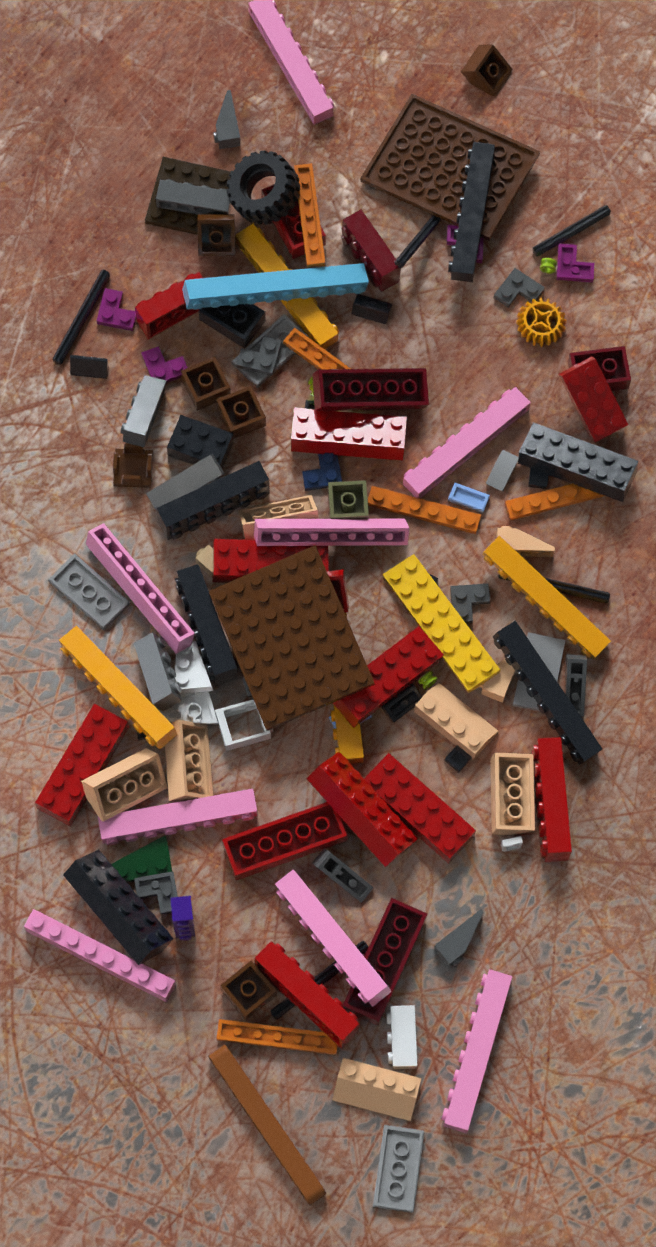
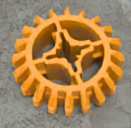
(541, 312)

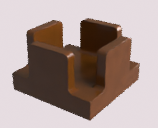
(132, 466)

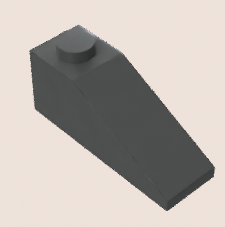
(227, 129)
(576, 681)
(342, 875)
(454, 945)

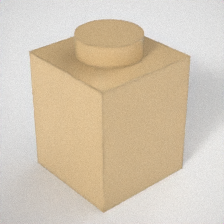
(204, 558)

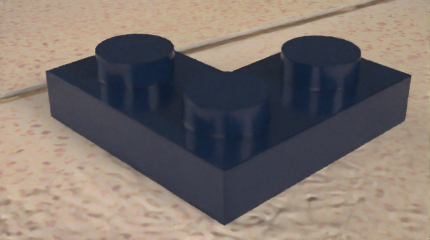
(328, 472)

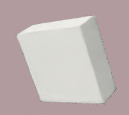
(511, 844)

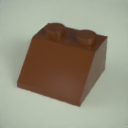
(487, 69)

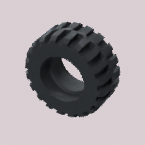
(247, 175)

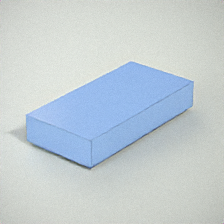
(468, 498)

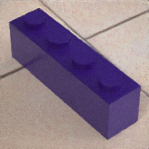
(183, 917)

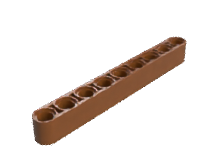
(267, 1125)

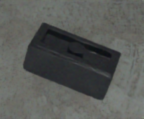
(371, 309)
(88, 366)
(402, 703)

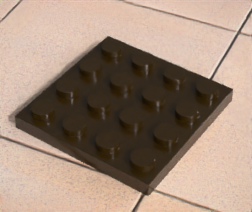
(183, 172)

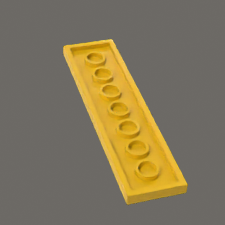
(441, 623)

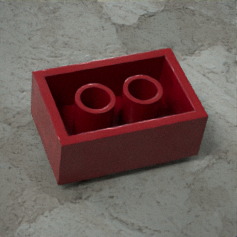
(612, 363)

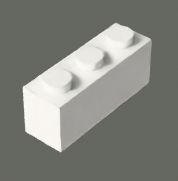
(402, 1037)

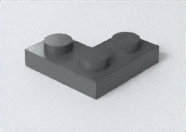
(517, 284)
(261, 361)
(466, 595)
(158, 885)

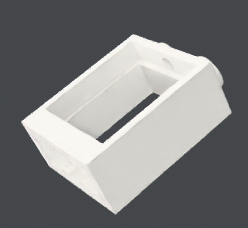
(221, 715)

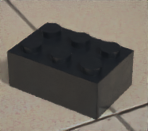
(235, 322)
(197, 440)

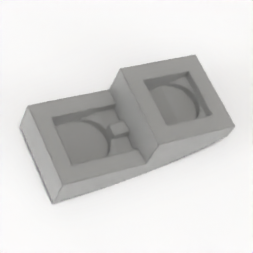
(502, 470)

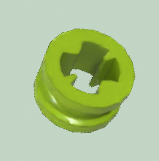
(548, 265)
(428, 680)

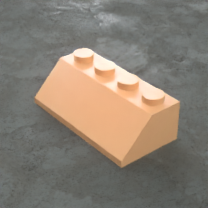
(294, 508)
(455, 720)
(188, 762)
(125, 784)
(512, 793)
(376, 1089)

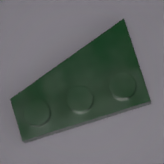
(146, 861)

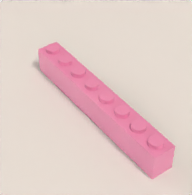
(290, 59)
(466, 443)
(330, 532)
(140, 588)
(178, 816)
(333, 938)
(99, 955)
(477, 1052)

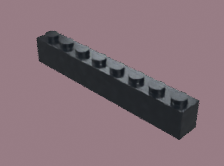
(472, 212)
(547, 692)

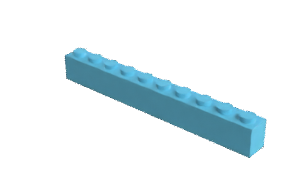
(275, 286)

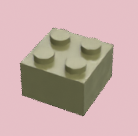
(348, 500)

